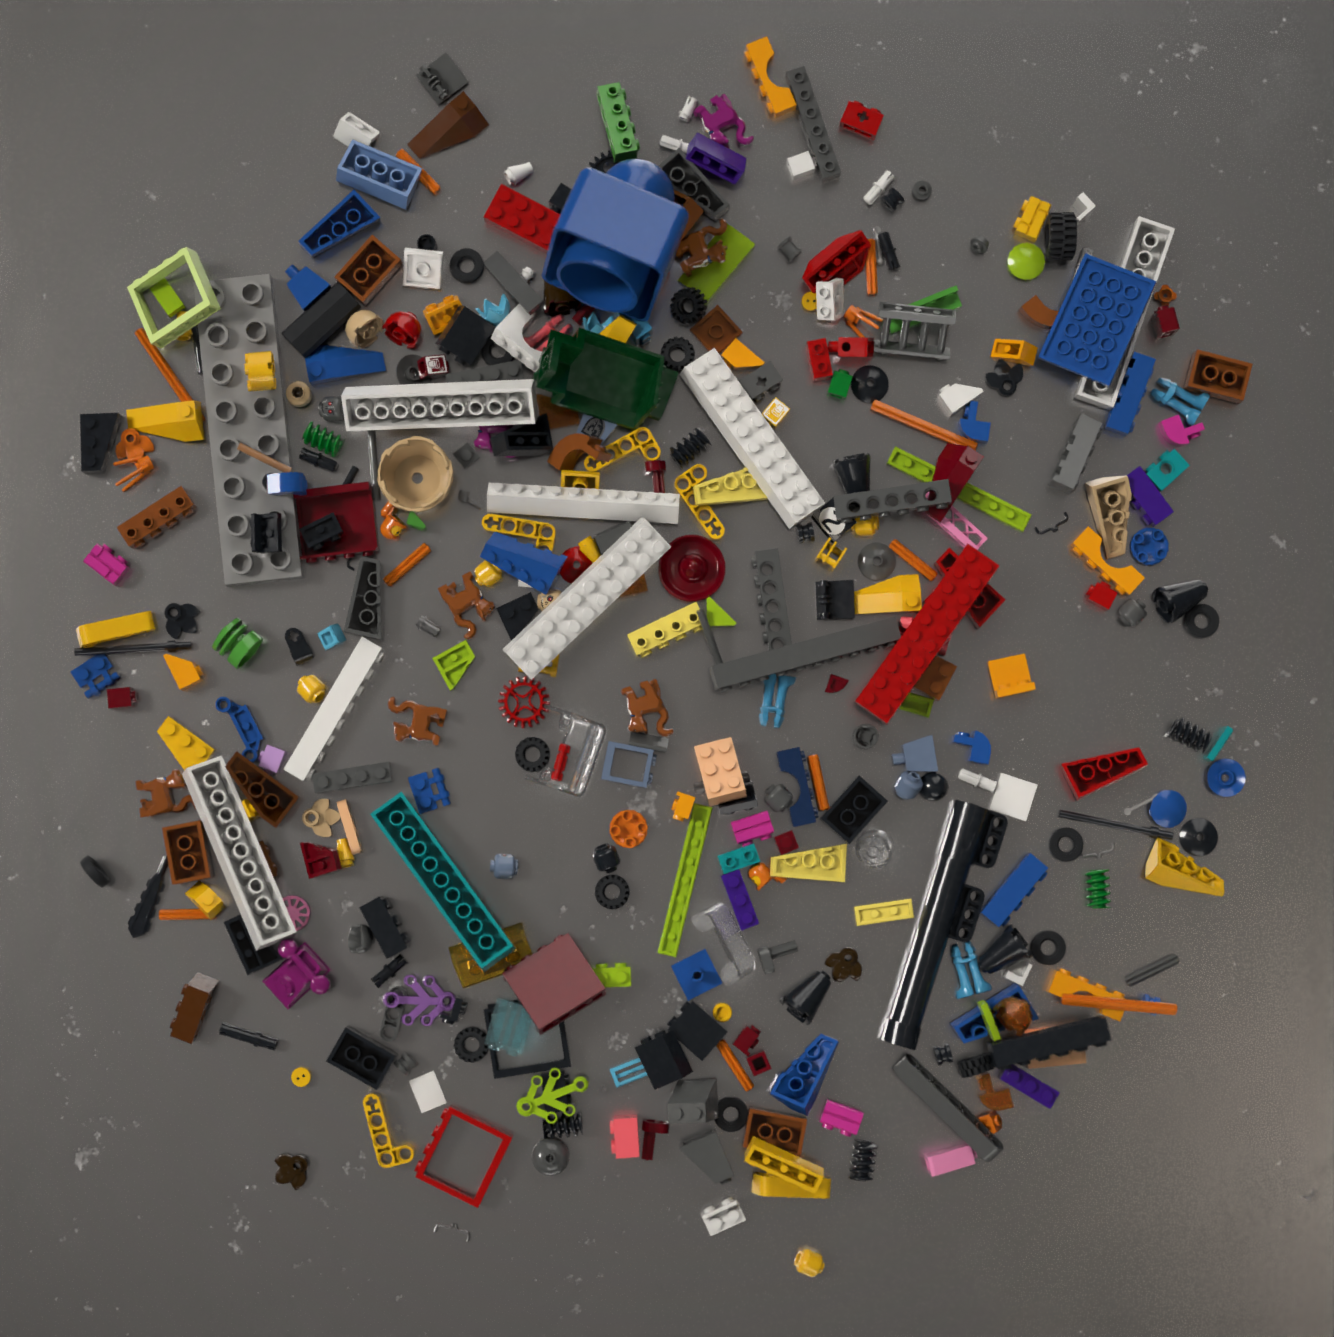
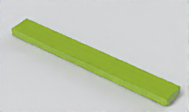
(969, 495)
(685, 880)

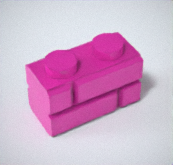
(107, 564)
(751, 828)
(840, 1117)

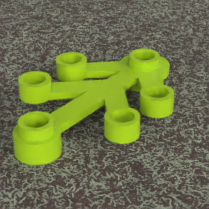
(549, 1097)

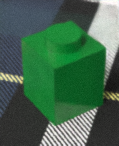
(839, 384)

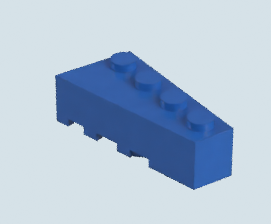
(339, 224)
(1130, 394)
(524, 561)
(972, 1026)

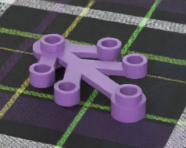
(422, 1001)

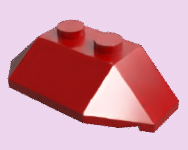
(840, 259)

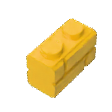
(1032, 219)

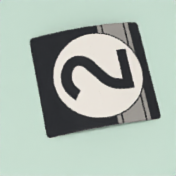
(827, 522)

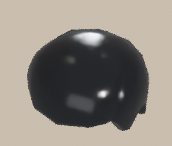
(934, 786)

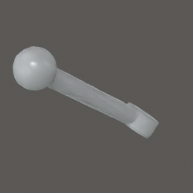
(876, 230)
(1127, 811)

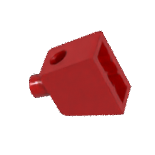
(859, 346)

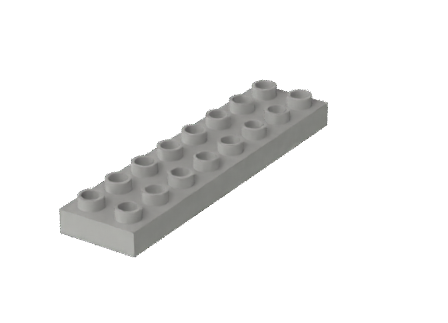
(253, 418)

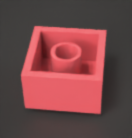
(626, 1136)

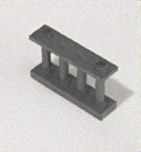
(914, 313)

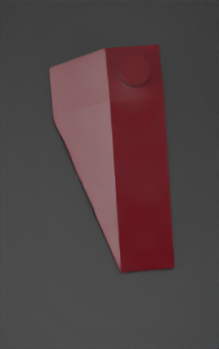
(957, 465)

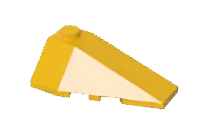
(890, 596)
(1173, 869)

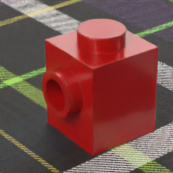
(1101, 595)

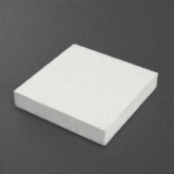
(422, 268)
(1013, 797)

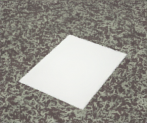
(427, 1091)

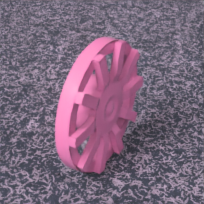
(294, 912)

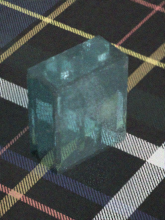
(508, 1027)

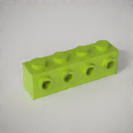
(614, 976)

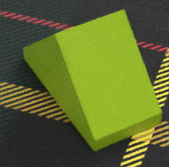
(717, 616)

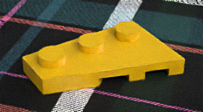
(184, 744)

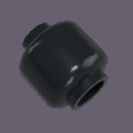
(606, 858)

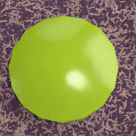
(1026, 261)

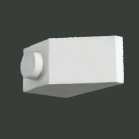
(957, 396)

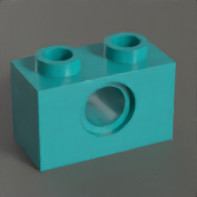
(1176, 464)
(738, 858)

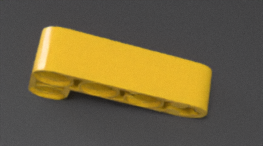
(620, 454)
(686, 493)
(536, 535)
(115, 628)
(380, 1149)
(774, 1186)

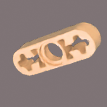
(349, 826)

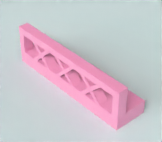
(955, 533)

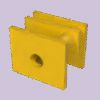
(832, 548)

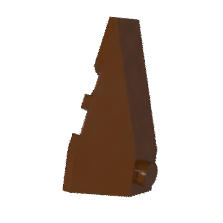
(452, 125)

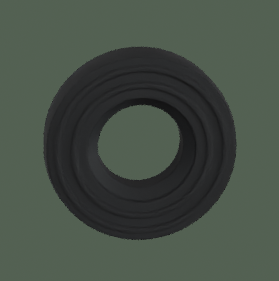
(466, 253)
(489, 358)
(1213, 618)
(1077, 844)
(95, 871)
(1048, 959)
(741, 1120)

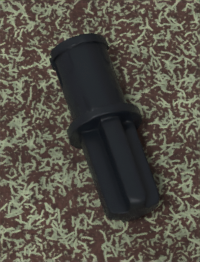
(888, 250)
(318, 460)

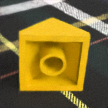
(580, 479)

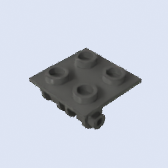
(441, 78)

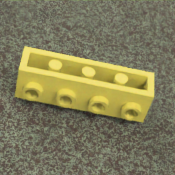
(665, 629)

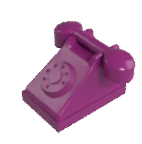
(297, 973)

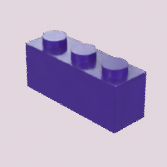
(716, 158)
(1147, 498)
(739, 899)
(1029, 1085)

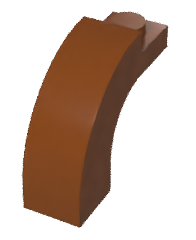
(1038, 313)
(572, 447)

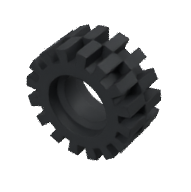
(696, 297)
(677, 343)
(532, 742)
(600, 891)
(462, 1052)
(975, 1065)

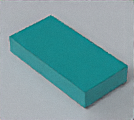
(1218, 743)

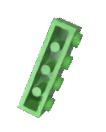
(617, 122)

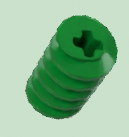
(323, 440)
(1098, 889)

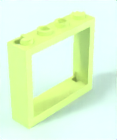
(187, 320)

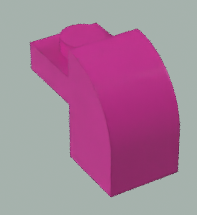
(1174, 431)

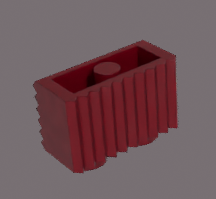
(1164, 322)

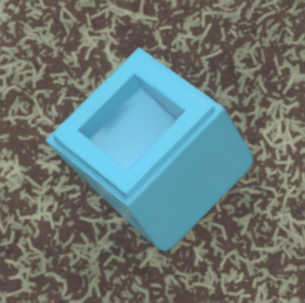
(331, 636)

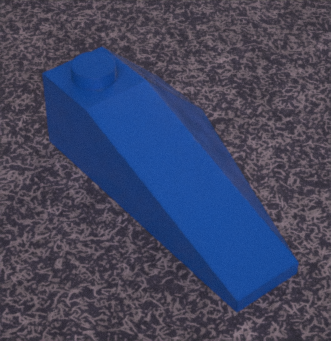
(341, 363)

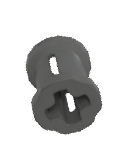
(789, 249)

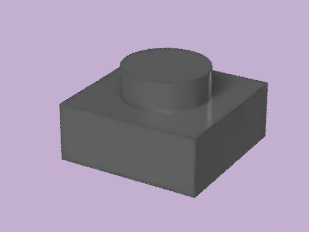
(466, 455)

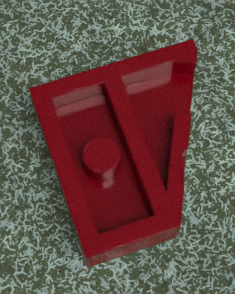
(319, 859)

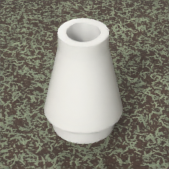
(517, 173)

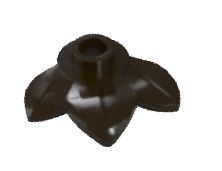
(842, 967)
(289, 1172)

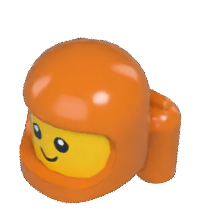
(392, 525)
(760, 875)

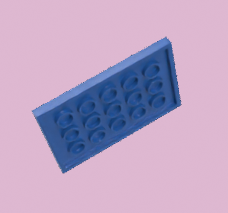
(1097, 320)

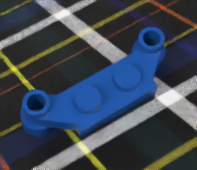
(244, 724)

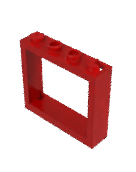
(437, 1134)

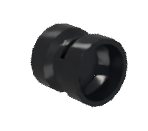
(427, 241)

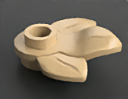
(324, 818)

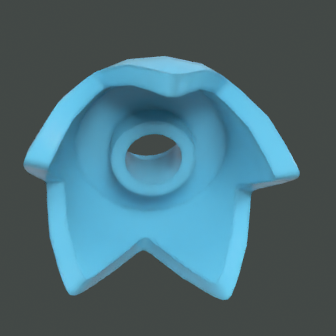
(493, 313)
(594, 325)

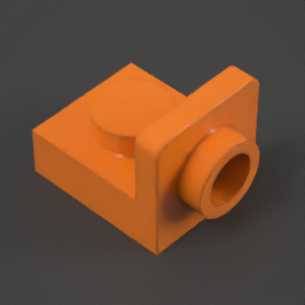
(991, 1121)

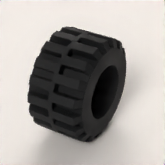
(1061, 235)

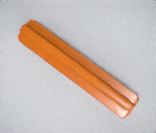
(425, 178)
(871, 269)
(913, 560)
(407, 564)
(818, 782)
(182, 914)
(735, 1065)

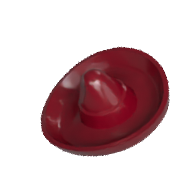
(692, 568)

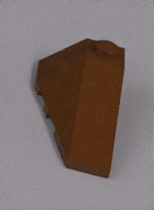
(264, 793)

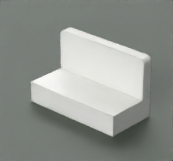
(353, 128)
(1083, 206)

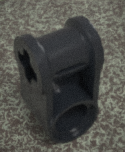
(300, 649)

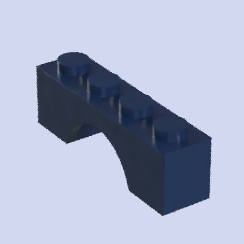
(792, 762)

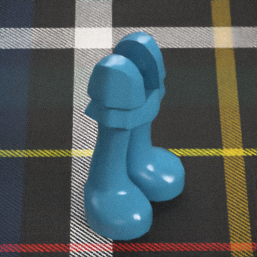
(1173, 389)
(783, 685)
(965, 986)

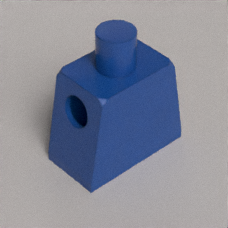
(306, 286)

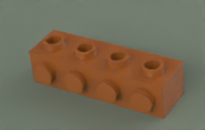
(156, 517)

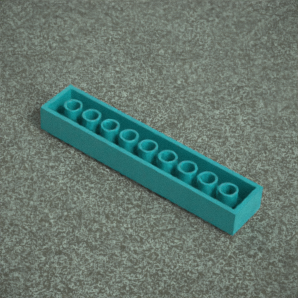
(442, 881)

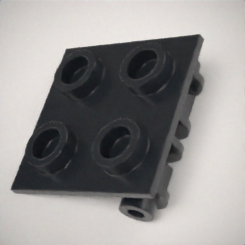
(835, 599)

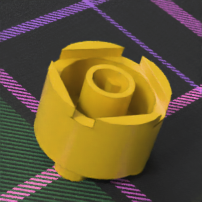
(260, 371)

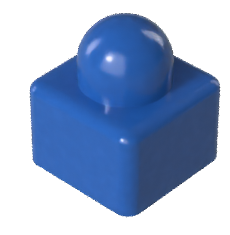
(617, 238)

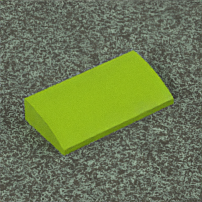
(713, 276)

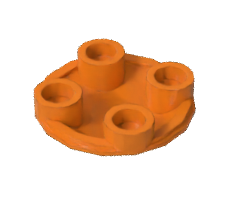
(628, 828)

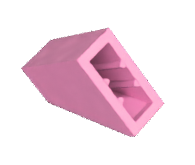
(949, 1159)

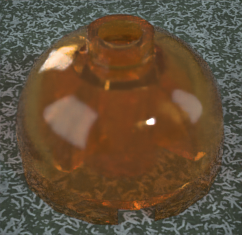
(1014, 1014)

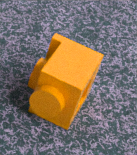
(682, 806)

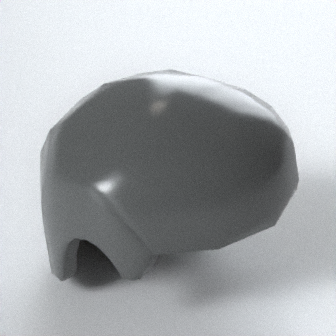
(359, 939)

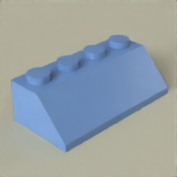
(378, 174)

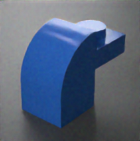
(970, 428)
(287, 483)
(979, 746)

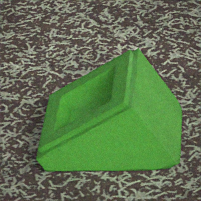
(415, 522)

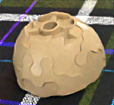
(404, 461)

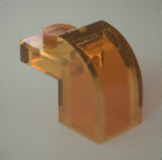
(993, 1099)

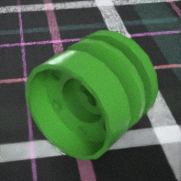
(233, 640)

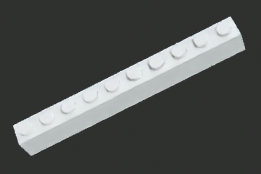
(582, 503)

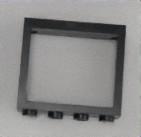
(530, 1068)

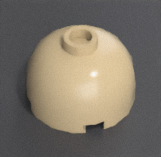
(363, 327)

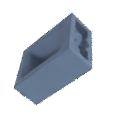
(651, 760)

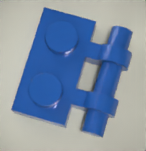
(91, 670)
(423, 792)

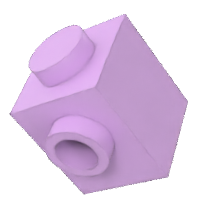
(271, 759)

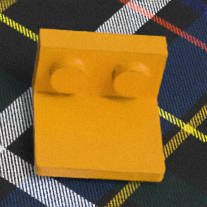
(1010, 676)

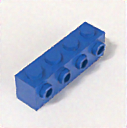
(1013, 890)

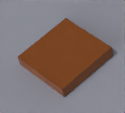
(716, 330)

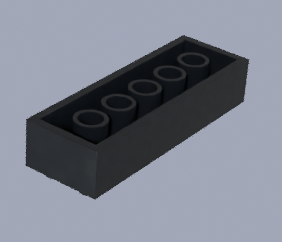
(1049, 1041)

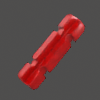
(560, 762)

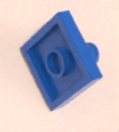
(696, 974)

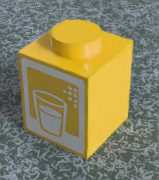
(775, 412)

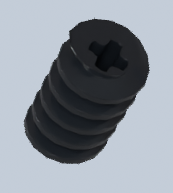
(689, 447)
(1190, 734)
(563, 1125)
(863, 1161)

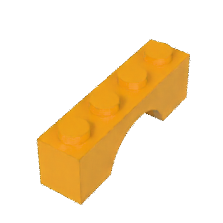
(779, 99)
(1088, 546)
(1062, 983)

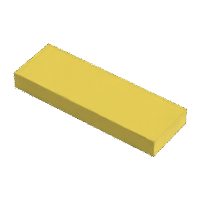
(884, 912)

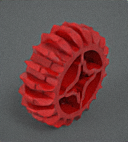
(537, 712)

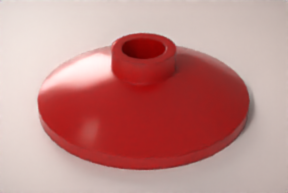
(570, 573)

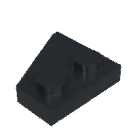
(517, 614)

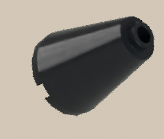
(854, 473)
(1178, 599)
(1005, 951)
(807, 997)

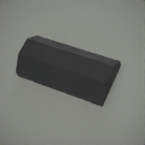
(321, 319)

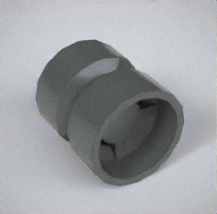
(865, 736)

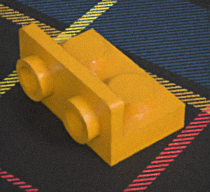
(440, 314)

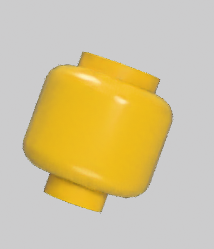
(866, 527)
(487, 574)
(311, 688)
(809, 1262)

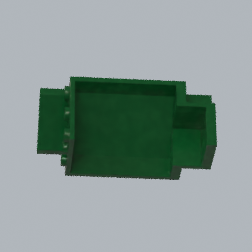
(605, 378)

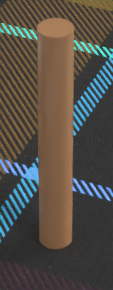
(264, 458)

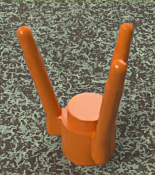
(855, 314)
(143, 467)

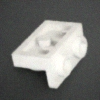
(830, 299)
(722, 1216)

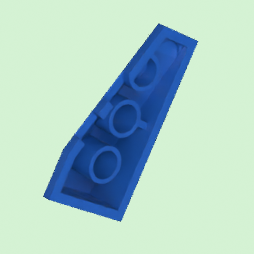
(803, 1079)

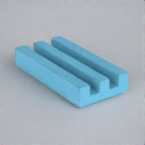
(615, 1077)

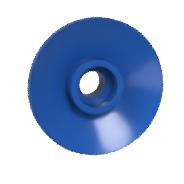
(1235, 775)

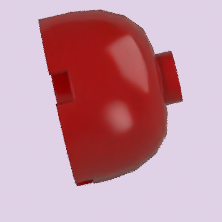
(403, 328)

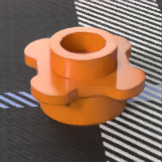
(1160, 295)

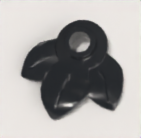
(1005, 375)
(183, 621)

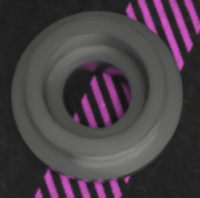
(922, 196)
(979, 244)

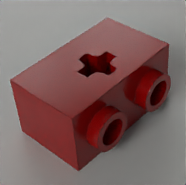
(870, 124)
(819, 360)

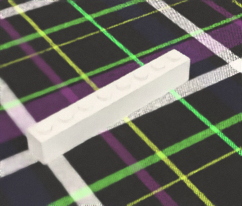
(333, 709)

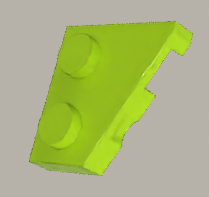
(454, 663)

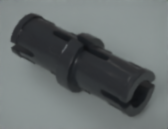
(389, 970)

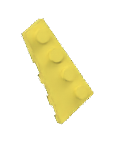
(731, 488)
(815, 864)

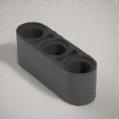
(387, 1021)

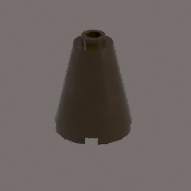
(558, 301)

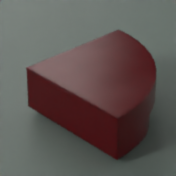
(835, 684)

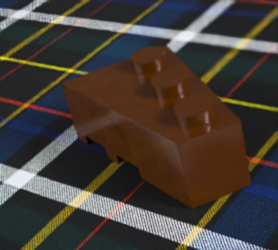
(192, 1007)

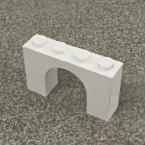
(509, 337)

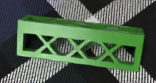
(944, 299)

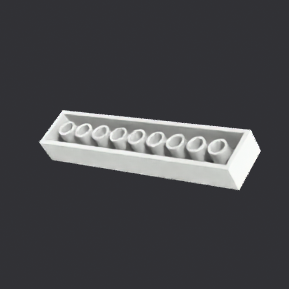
(1143, 256)
(440, 405)
(751, 438)
(586, 598)
(238, 853)

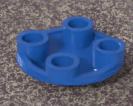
(1149, 546)
(1168, 808)

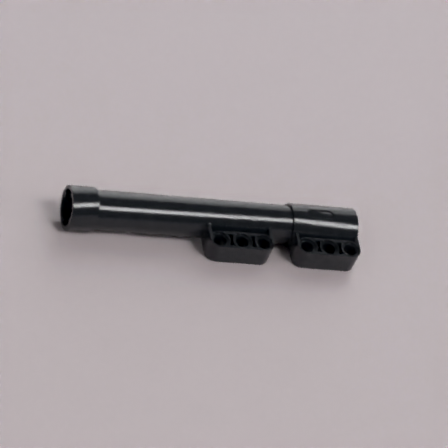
(944, 914)

